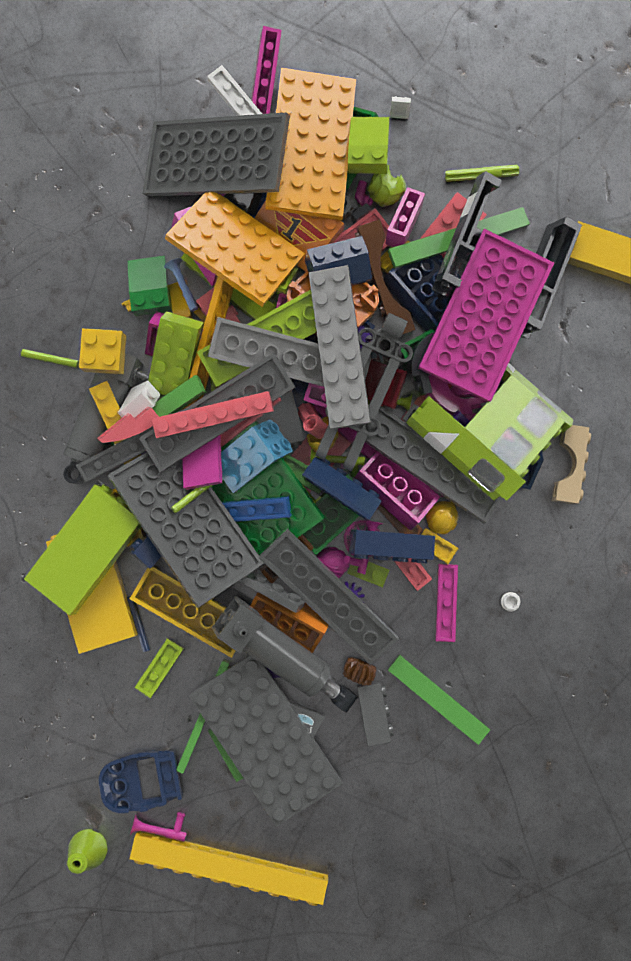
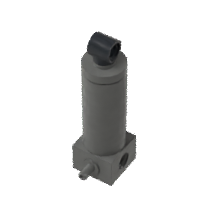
(90, 424)

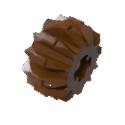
(359, 671)

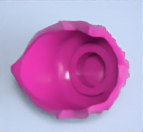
(333, 560)

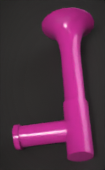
(362, 563)
(175, 833)

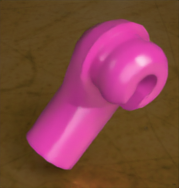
(360, 194)

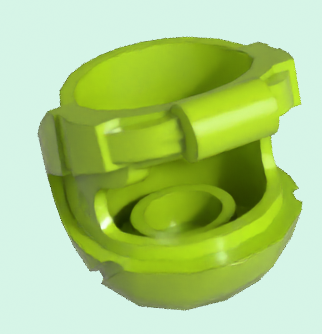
(386, 189)

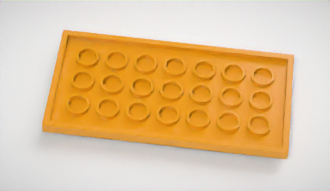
(315, 144)

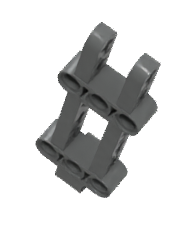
(391, 332)

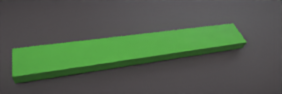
(439, 243)

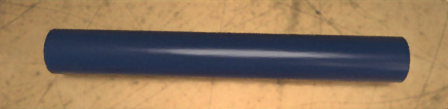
(138, 625)

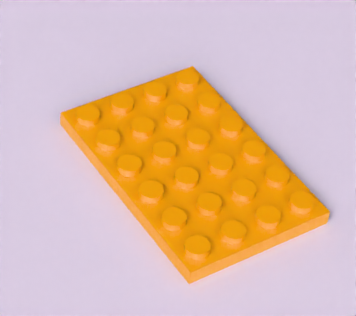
(235, 247)

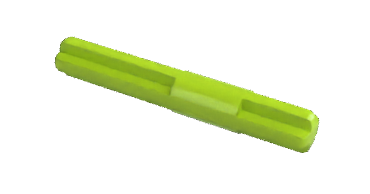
(471, 174)

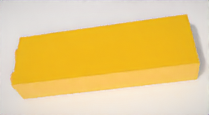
(602, 253)

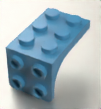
(253, 454)

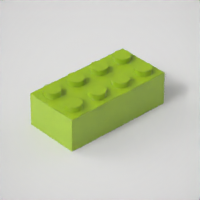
(174, 351)

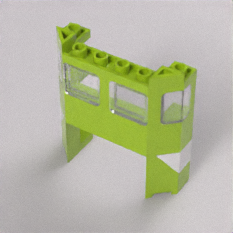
(499, 438)

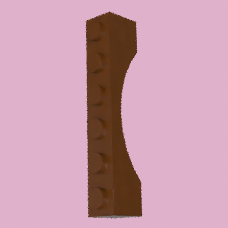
(374, 240)

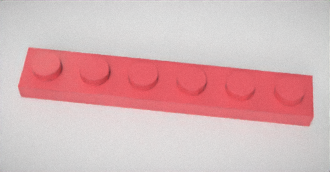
(212, 414)

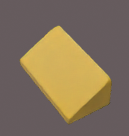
(178, 302)

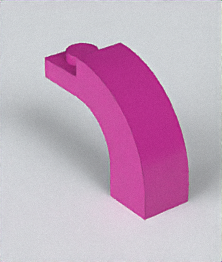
(448, 401)

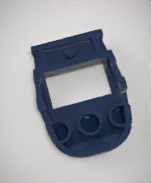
(122, 786)

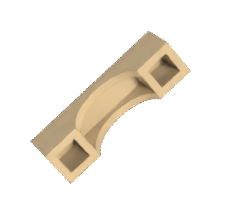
(575, 442)

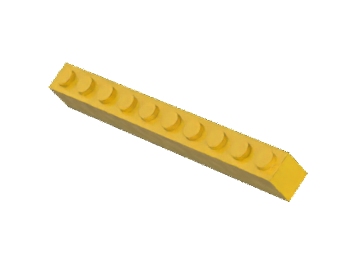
(229, 867)

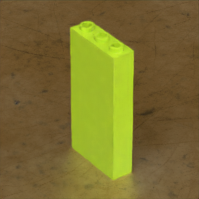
(84, 549)

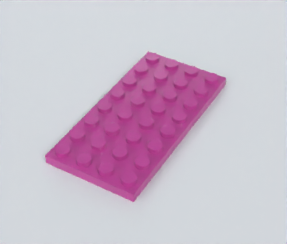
(486, 315)

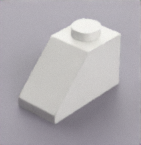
(139, 398)

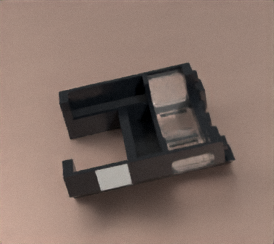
(555, 246)

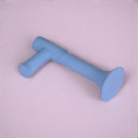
(174, 266)

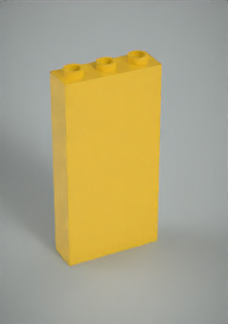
(104, 615)

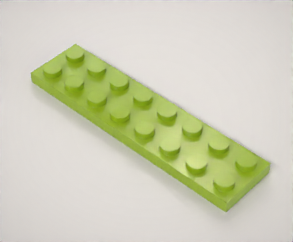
(291, 319)

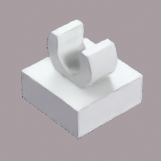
(400, 107)

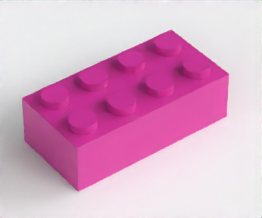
(398, 490)

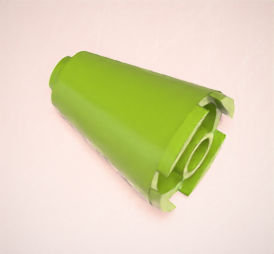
(86, 851)

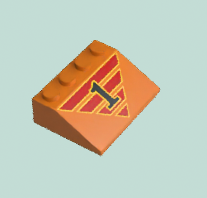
(301, 230)

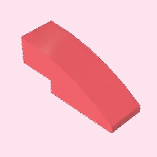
(129, 426)

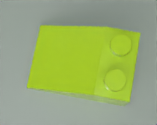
(368, 145)

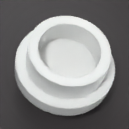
(510, 601)

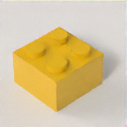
(102, 351)

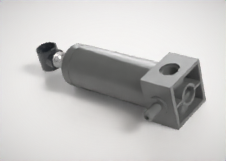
(247, 631)

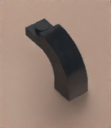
(422, 381)

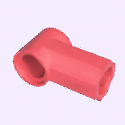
(311, 420)

